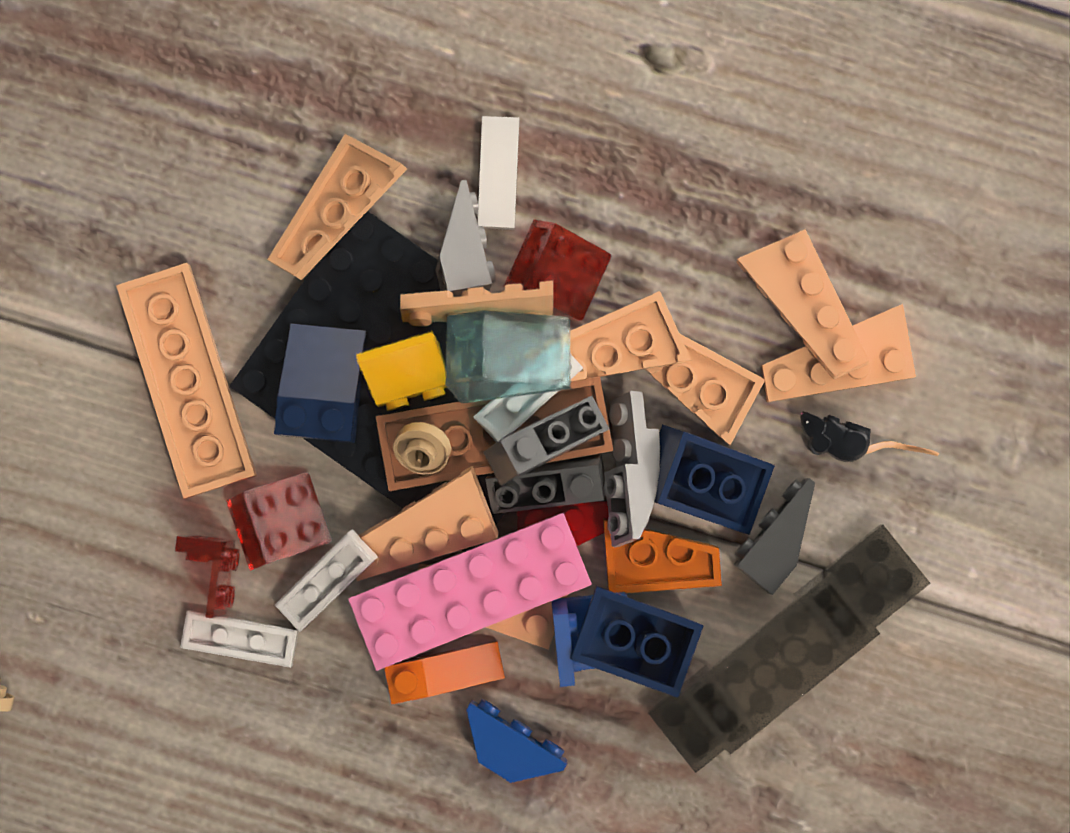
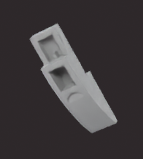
(634, 481)

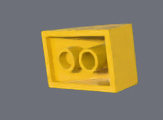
(404, 371)

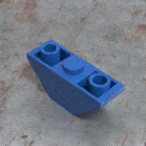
(509, 747)

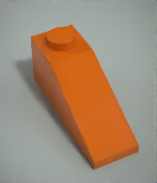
(444, 672)

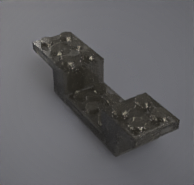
(792, 651)

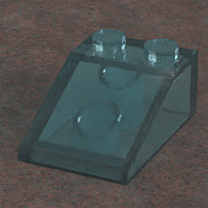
(506, 355)

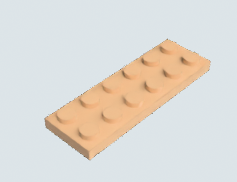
(186, 380)

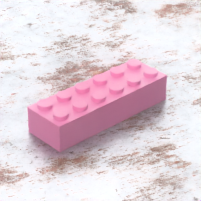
(469, 591)

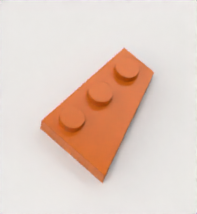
(660, 563)

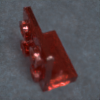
(565, 259)
(278, 520)
(224, 561)

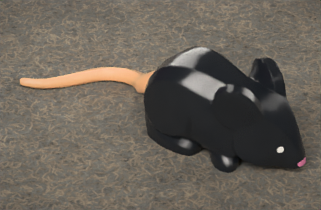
(845, 440)

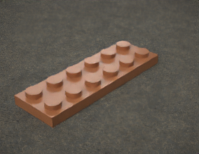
(470, 439)

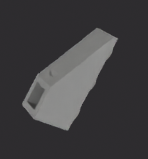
(462, 255)

